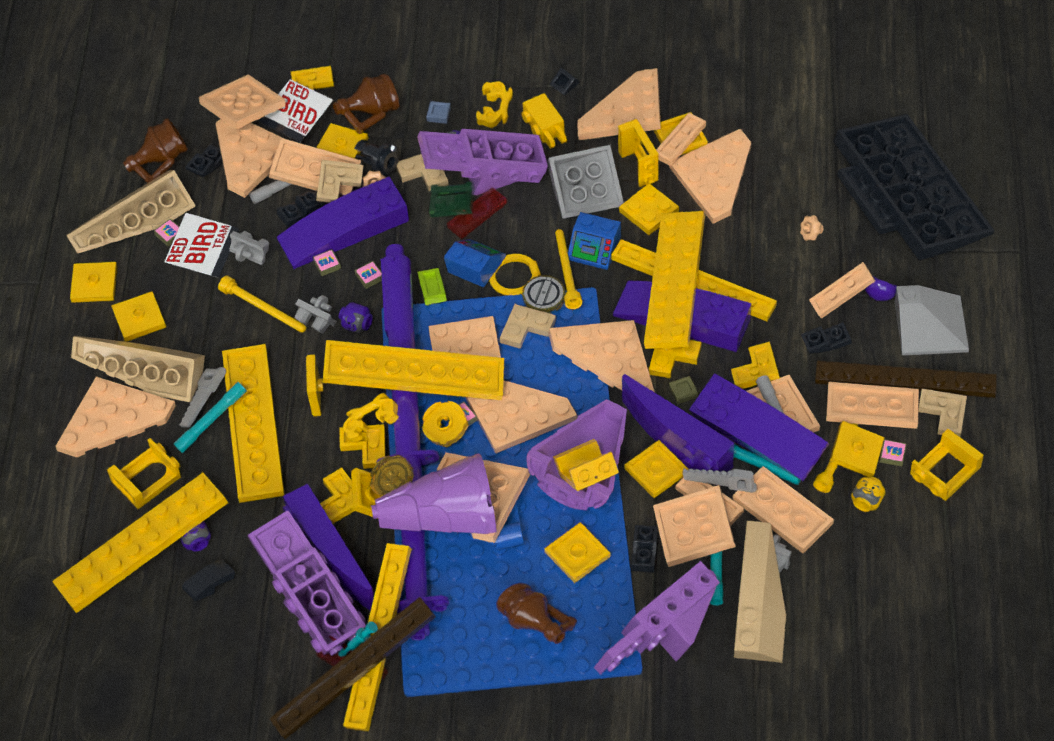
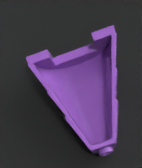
(605, 425)
(441, 501)

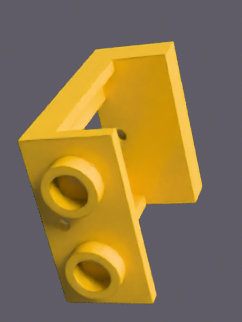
(629, 142)
(960, 450)
(154, 454)
(584, 462)

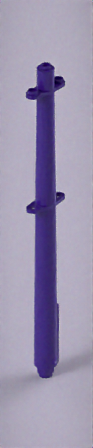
(401, 333)

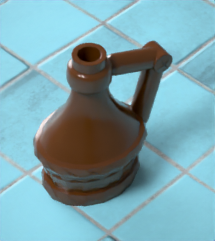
(374, 97)
(162, 145)
(531, 611)

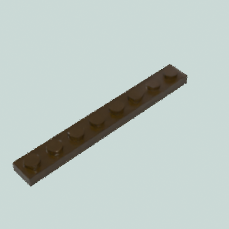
(915, 378)
(352, 668)

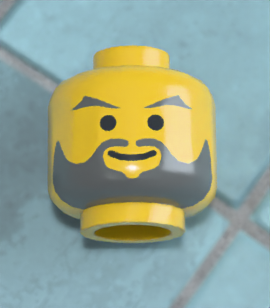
(868, 494)

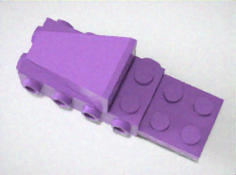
(485, 156)
(307, 584)
(667, 620)

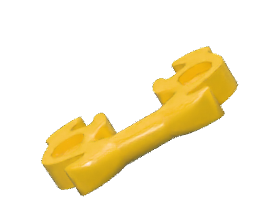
(493, 91)
(387, 412)

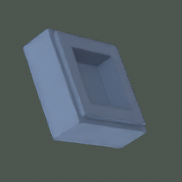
(438, 112)

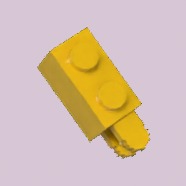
(544, 120)

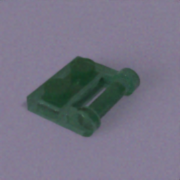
(451, 204)

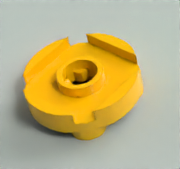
(447, 435)

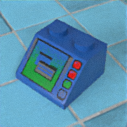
(594, 240)
(473, 261)

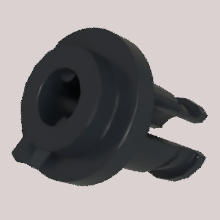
(382, 158)

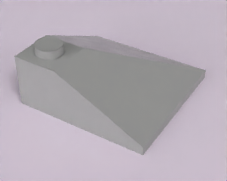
(585, 181)
(929, 321)

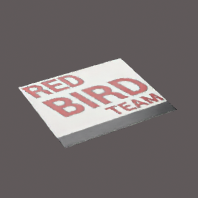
(300, 111)
(201, 245)

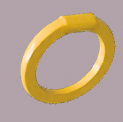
(514, 258)

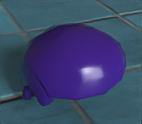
(881, 290)

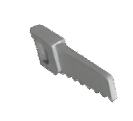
(205, 387)
(723, 478)

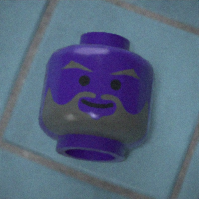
(355, 317)
(196, 538)

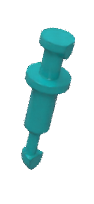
(361, 636)

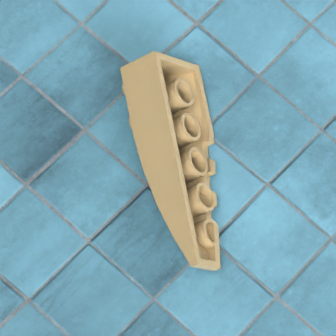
(134, 214)
(150, 368)
(761, 600)

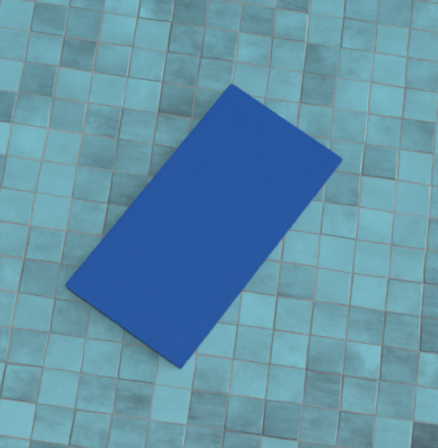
(471, 640)

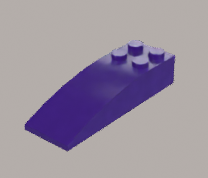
(345, 222)
(715, 319)
(758, 427)
(681, 433)
(325, 538)

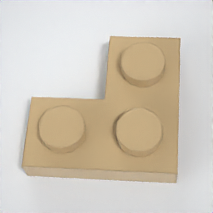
(414, 168)
(336, 174)
(523, 321)
(946, 405)

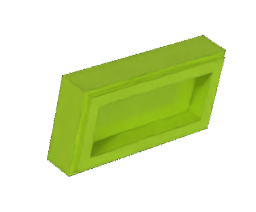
(432, 286)

